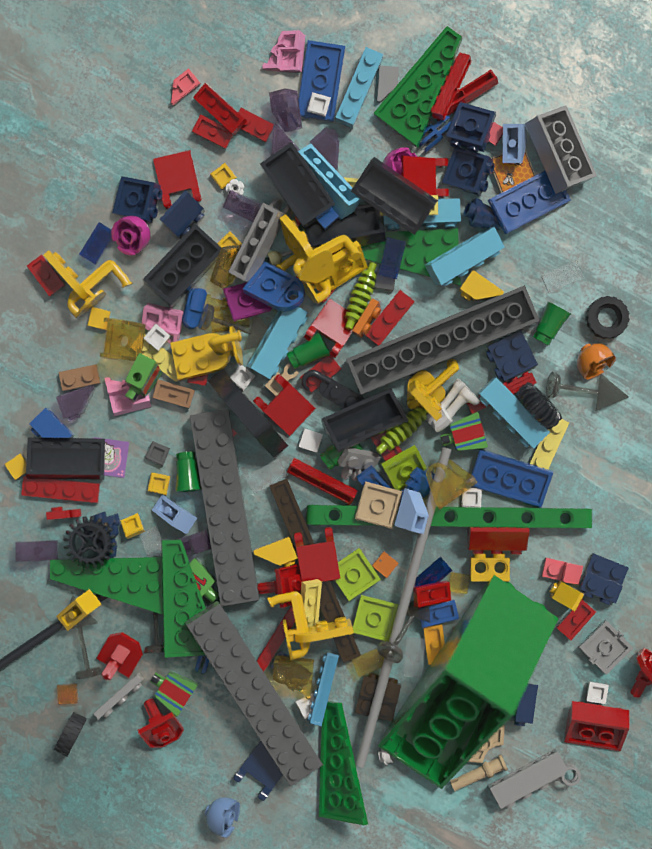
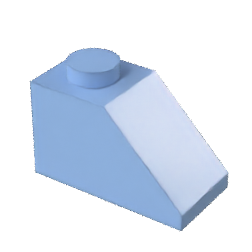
(514, 142)
(174, 514)

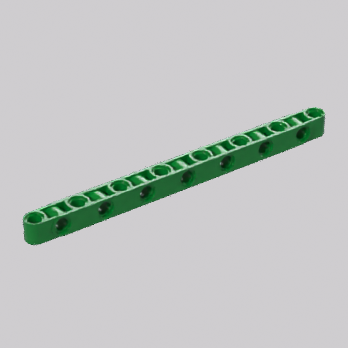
(467, 516)

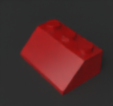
(498, 539)
(597, 726)

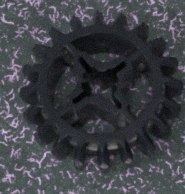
(538, 405)
(78, 554)

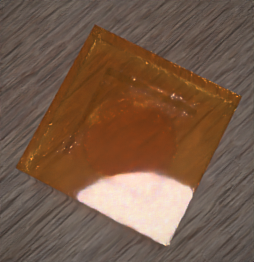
(67, 693)

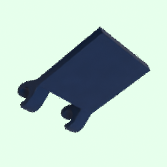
(262, 768)

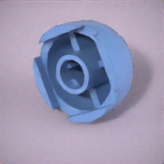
(221, 816)

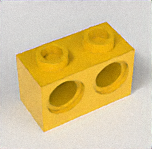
(489, 570)

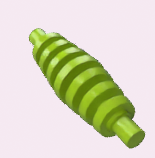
(361, 295)
(399, 433)

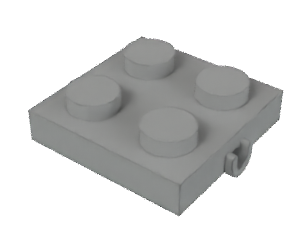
(605, 647)

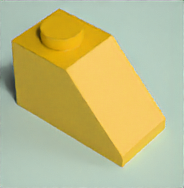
(478, 288)
(278, 552)
(566, 595)
(78, 610)

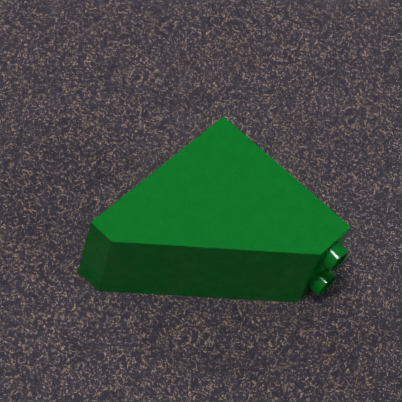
(470, 683)

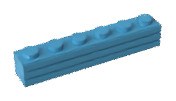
(323, 689)

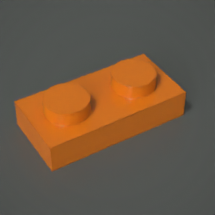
(363, 325)

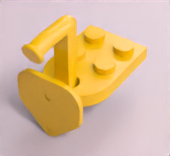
(317, 263)
(344, 270)
(83, 289)
(206, 353)
(428, 391)
(303, 633)

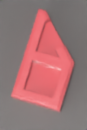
(183, 86)

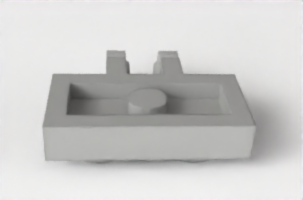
(356, 461)

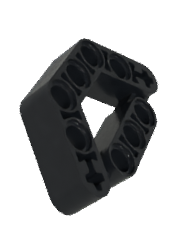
(248, 413)

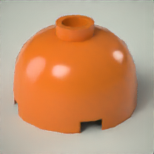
(594, 359)

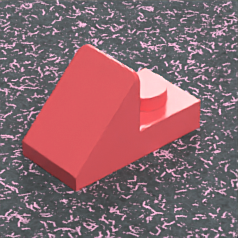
(562, 571)

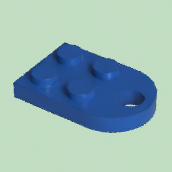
(274, 288)

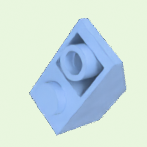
(412, 512)

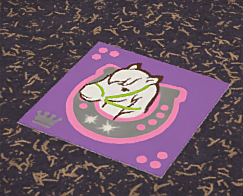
(115, 457)

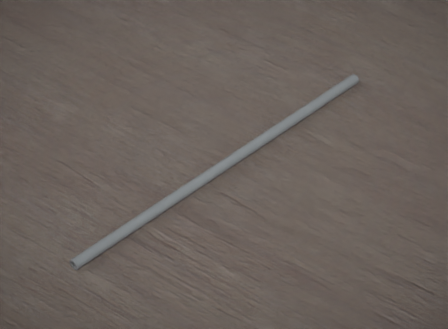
(400, 617)

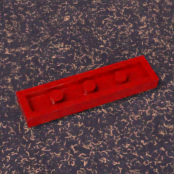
(61, 489)

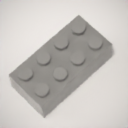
(560, 149)

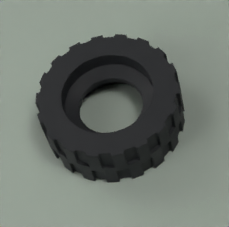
(621, 312)
(70, 734)

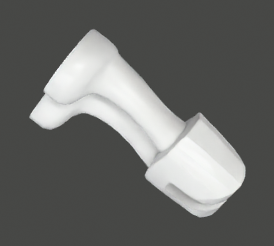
(463, 396)

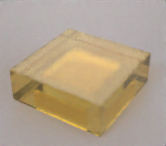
(459, 582)

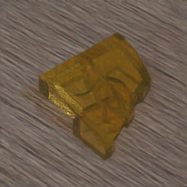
(226, 257)
(222, 312)
(294, 673)

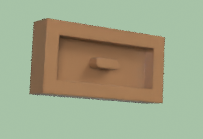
(79, 377)
(173, 393)

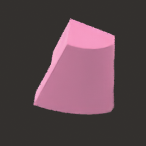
(287, 53)
(168, 319)
(121, 404)

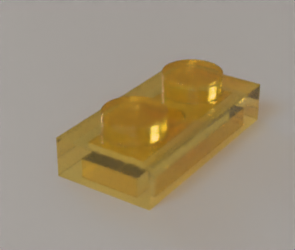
(368, 662)

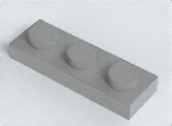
(119, 697)

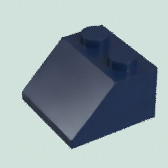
(182, 215)

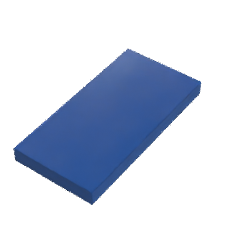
(321, 76)
(526, 202)
(511, 478)

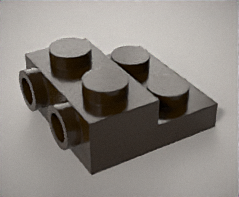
(367, 693)

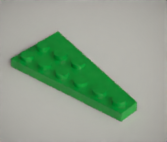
(410, 102)
(418, 250)
(122, 579)
(179, 601)
(339, 783)

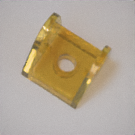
(115, 332)
(453, 485)

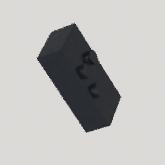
(183, 266)

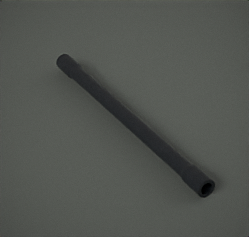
(36, 640)

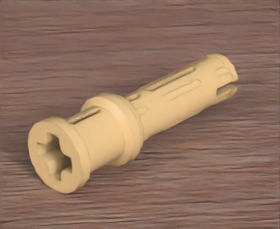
(487, 770)

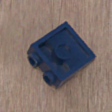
(471, 127)
(468, 171)
(137, 198)
(511, 356)
(603, 579)

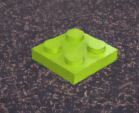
(401, 466)
(356, 574)
(375, 618)

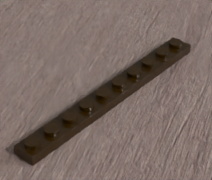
(328, 602)

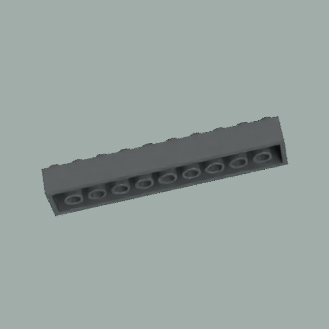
(442, 340)
(224, 507)
(253, 693)

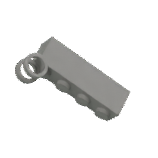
(259, 240)
(532, 777)

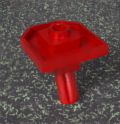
(287, 580)
(119, 654)
(644, 676)
(161, 729)

